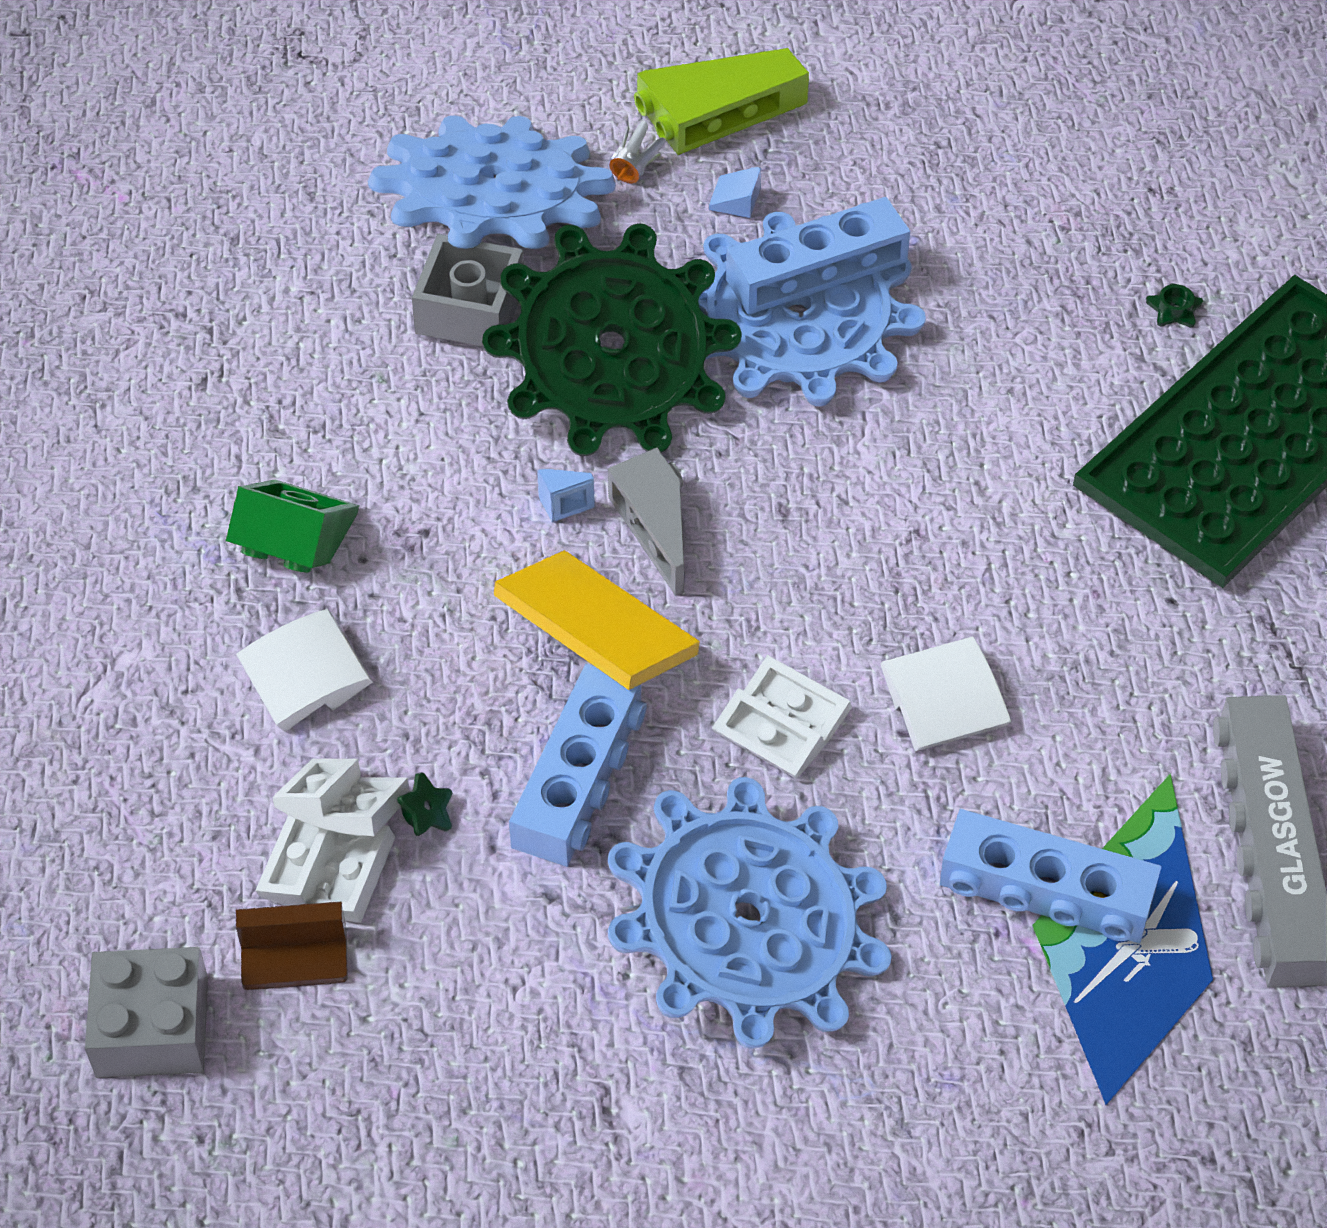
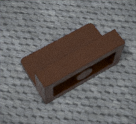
(292, 945)

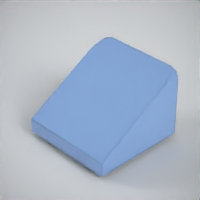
(737, 192)
(565, 492)

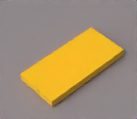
(596, 619)

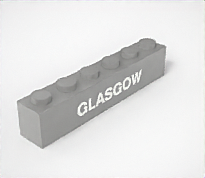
(1275, 838)

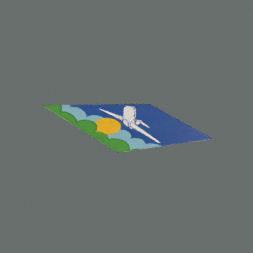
(1128, 992)

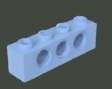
(817, 255)
(555, 831)
(1036, 854)

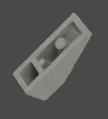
(649, 502)

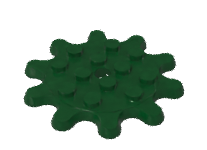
(621, 294)

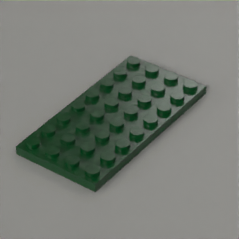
(1230, 443)

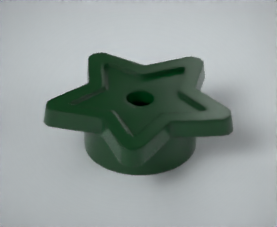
(1175, 295)
(415, 811)

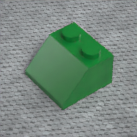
(289, 524)

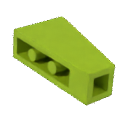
(720, 96)

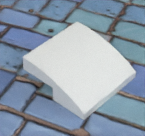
(304, 668)
(945, 693)
(782, 717)
(339, 799)
(325, 867)

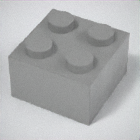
(462, 291)
(147, 1012)

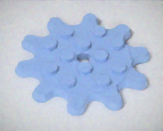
(454, 181)
(832, 337)
(743, 964)

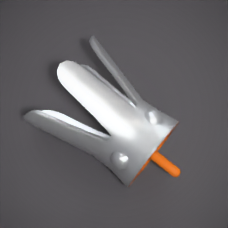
(627, 162)

